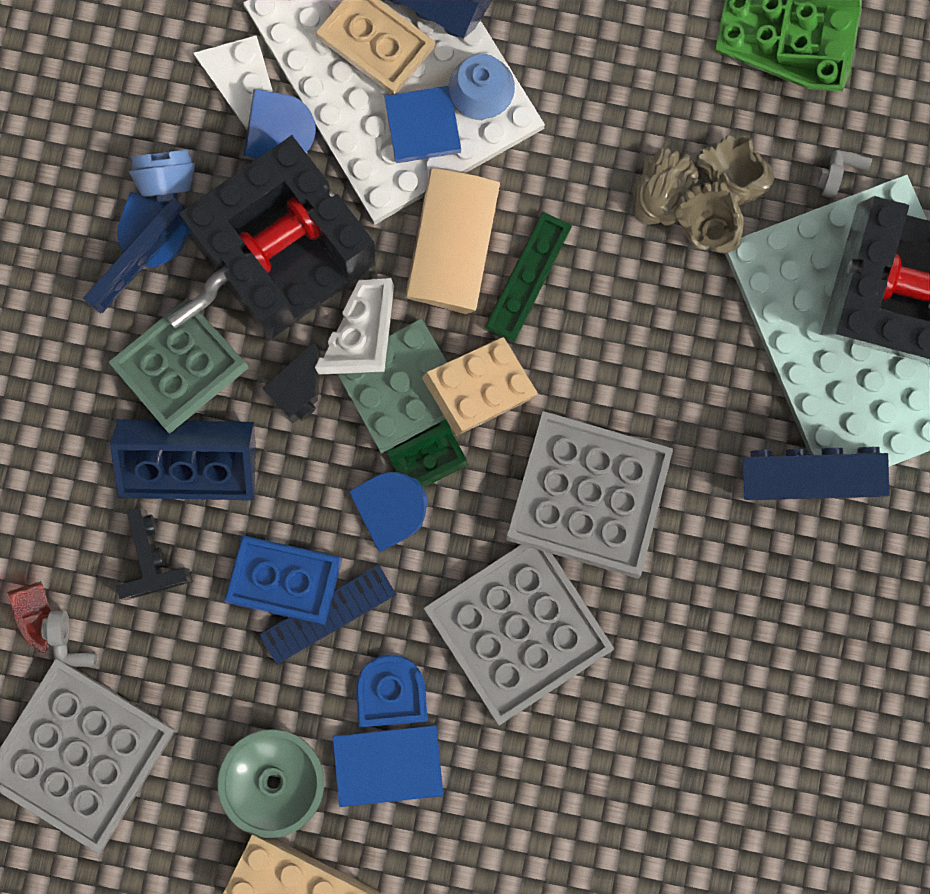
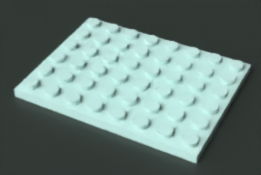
(833, 387)

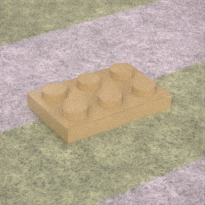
(376, 41)
(479, 386)

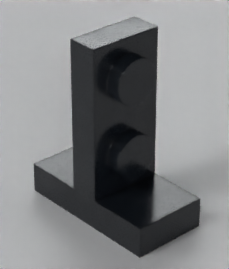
(150, 560)

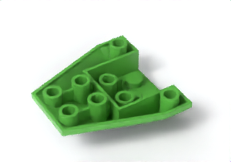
(793, 39)

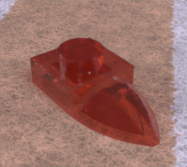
(29, 610)

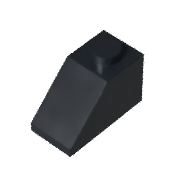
(297, 386)

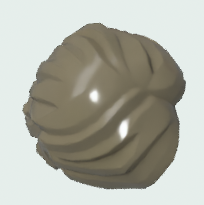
(737, 167)
(662, 185)
(711, 217)

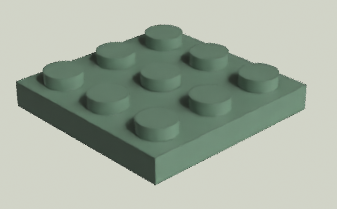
(178, 367)
(397, 401)

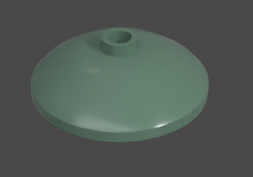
(250, 798)

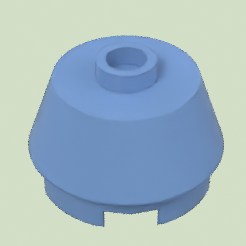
(481, 87)
(163, 174)

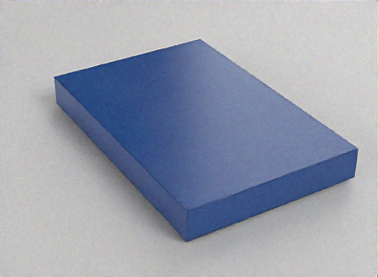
(283, 580)
(388, 766)

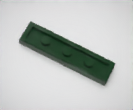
(528, 277)

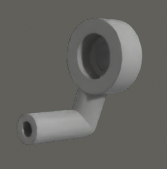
(831, 178)
(56, 631)

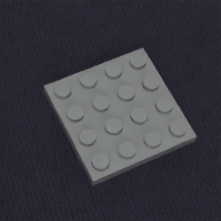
(590, 495)
(518, 630)
(80, 755)

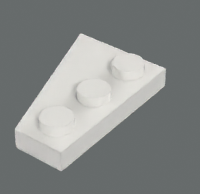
(235, 72)
(363, 333)

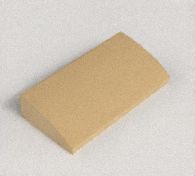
(452, 240)

